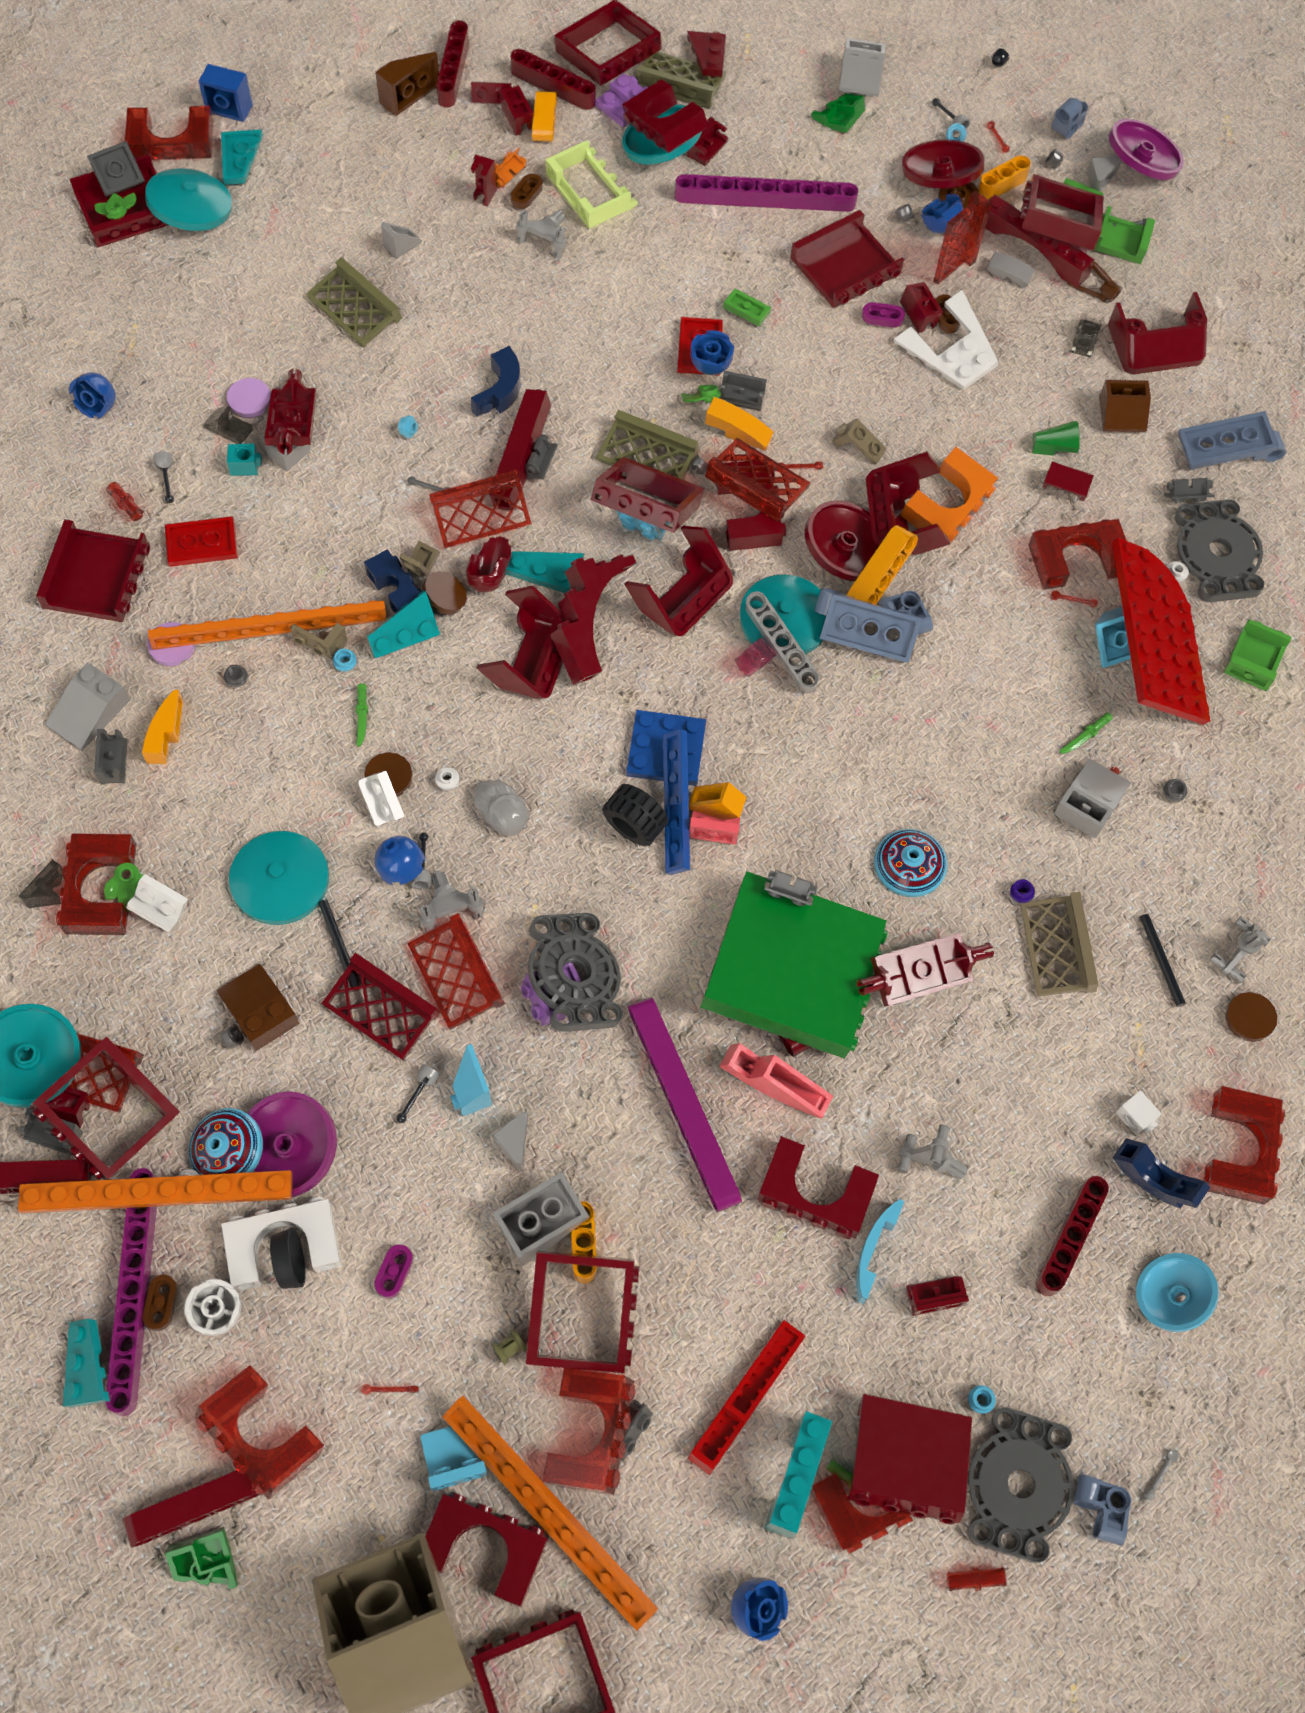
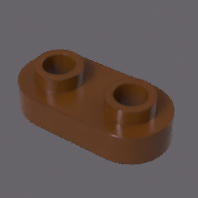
(523, 193)
(946, 322)
(160, 1303)

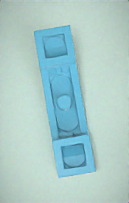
(865, 1278)

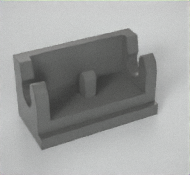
(743, 390)
(110, 757)
(40, 1133)

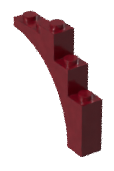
(575, 635)

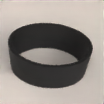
(287, 1259)

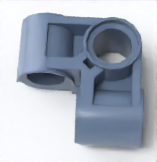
(1069, 117)
(909, 597)
(1110, 1522)

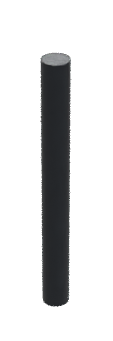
(338, 940)
(1162, 960)

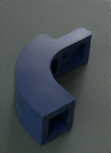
(506, 390)
(1156, 1178)

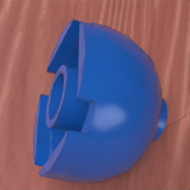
(938, 213)
(712, 352)
(92, 394)
(399, 860)
(759, 1608)

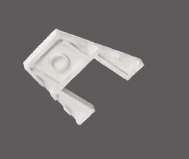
(963, 361)

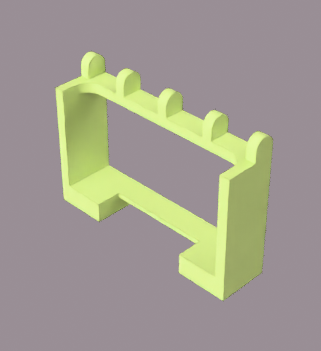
(589, 215)

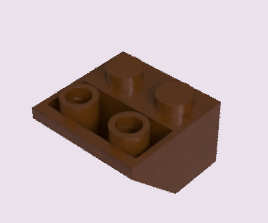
(1125, 405)

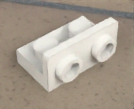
(380, 798)
(157, 903)

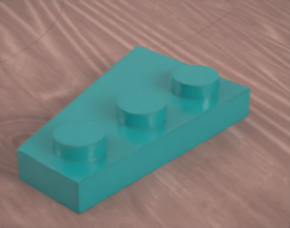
(238, 154)
(542, 568)
(405, 628)
(83, 1370)

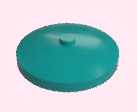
(645, 151)
(188, 199)
(794, 603)
(279, 877)
(34, 1052)

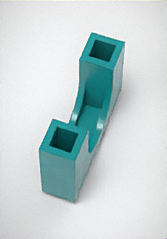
(795, 1488)

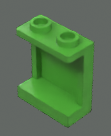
(1126, 239)
(1257, 654)

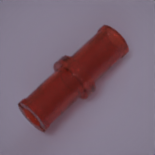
(125, 501)
(976, 1579)

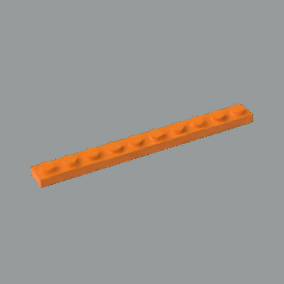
(266, 625)
(155, 1191)
(550, 1513)

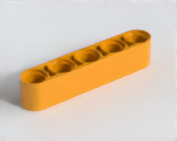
(884, 565)

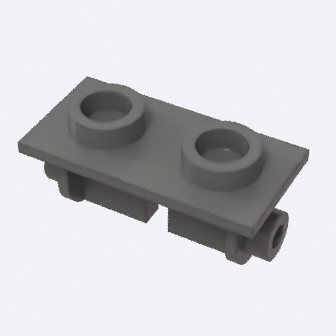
(541, 458)
(1198, 491)
(781, 886)
(639, 1422)

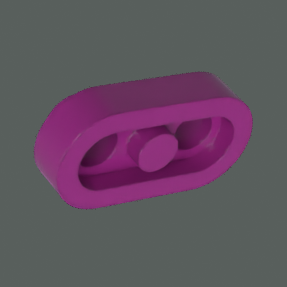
(883, 314)
(393, 1272)

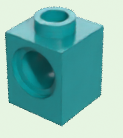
(243, 459)

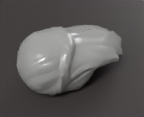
(501, 807)

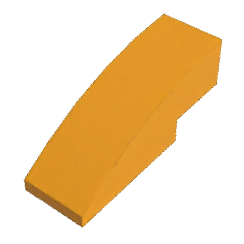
(738, 424)
(163, 729)

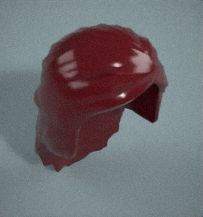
(489, 567)

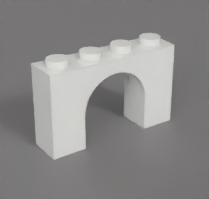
(244, 1236)

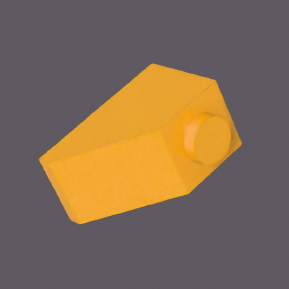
(717, 800)

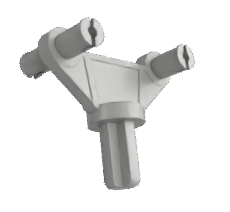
(546, 228)
(448, 901)
(1248, 943)
(935, 1154)

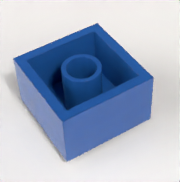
(226, 92)

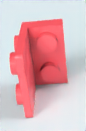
(714, 829)

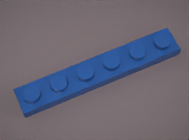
(676, 802)

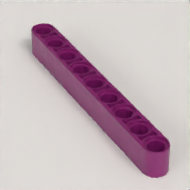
(766, 192)
(684, 1105)
(126, 1304)

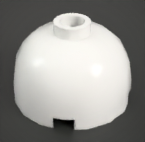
(213, 1307)

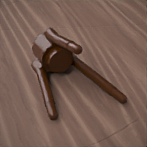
(1109, 289)

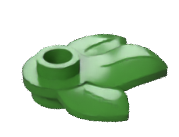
(116, 206)
(705, 393)
(123, 888)

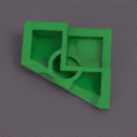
(841, 113)
(1058, 438)
(203, 1559)

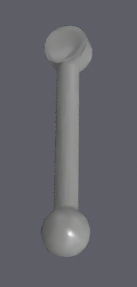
(1172, 1456)

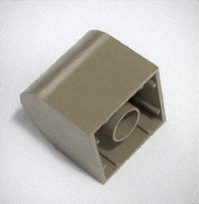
(391, 1630)

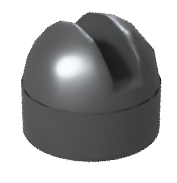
(1054, 158)
(904, 213)
(700, 463)
(236, 1040)

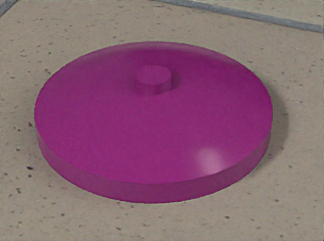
(1146, 149)
(296, 1138)

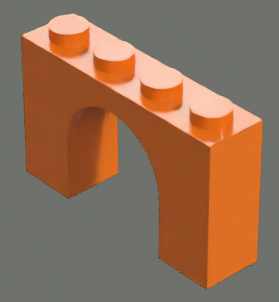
(973, 482)

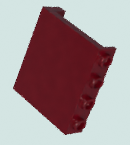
(135, 221)
(844, 260)
(92, 573)
(911, 1459)

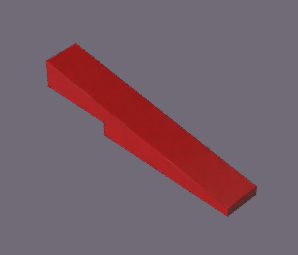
(746, 1397)

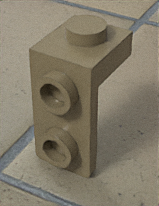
(861, 438)
(421, 559)
(328, 647)

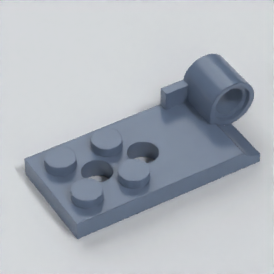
(1251, 438)
(847, 619)

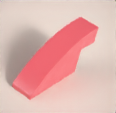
(776, 1080)

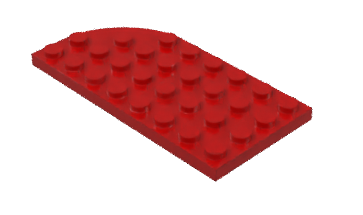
(1160, 635)

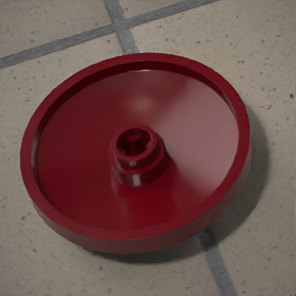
(943, 163)
(840, 538)

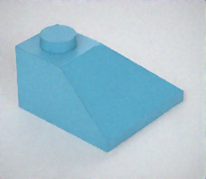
(1112, 637)
(470, 1085)

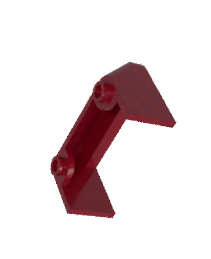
(1161, 348)
(887, 493)
(694, 593)
(538, 659)

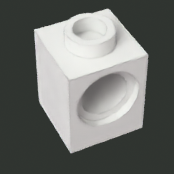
(1139, 1114)

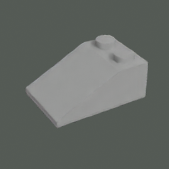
(87, 705)
(540, 1217)

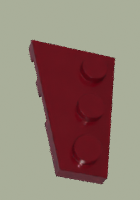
(709, 51)

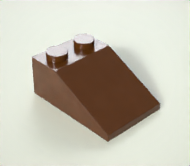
(406, 81)
(258, 1007)

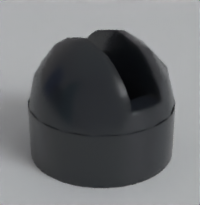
(1000, 57)

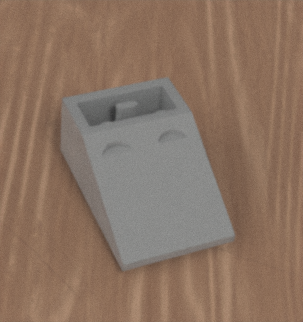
(862, 67)
(1092, 798)

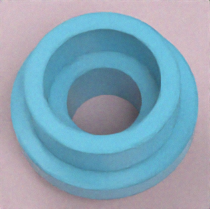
(960, 128)
(407, 426)
(344, 654)
(989, 1396)

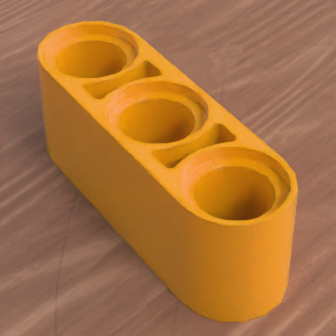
(544, 116)
(1004, 177)
(585, 1229)

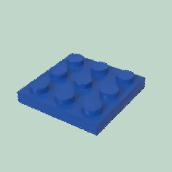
(647, 744)

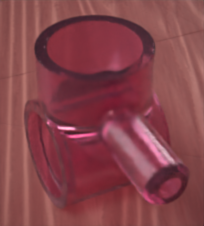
(755, 657)

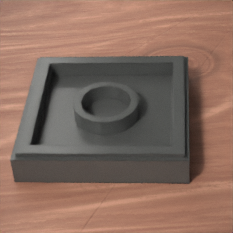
(116, 169)

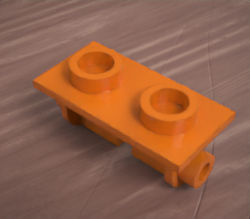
(512, 163)

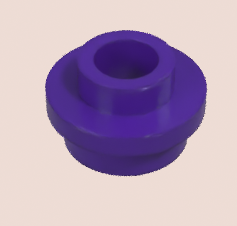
(1025, 886)

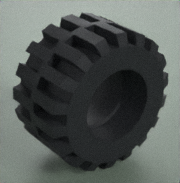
(635, 814)

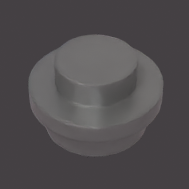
(235, 676)
(1175, 790)

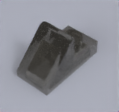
(1085, 337)
(228, 426)
(39, 891)

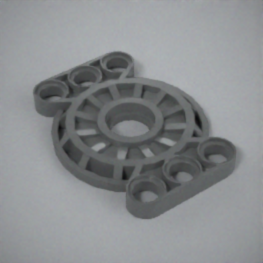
(1214, 570)
(585, 950)
(1004, 1509)

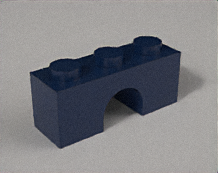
(387, 571)

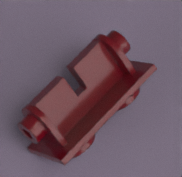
(487, 92)

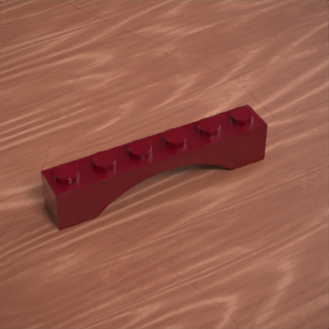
(1068, 261)

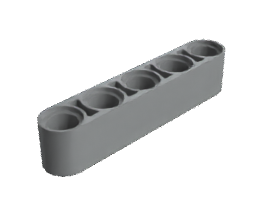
(779, 631)

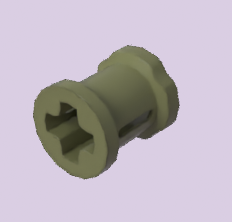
(509, 1347)

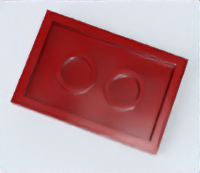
(688, 330)
(201, 541)

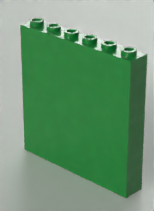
(795, 967)

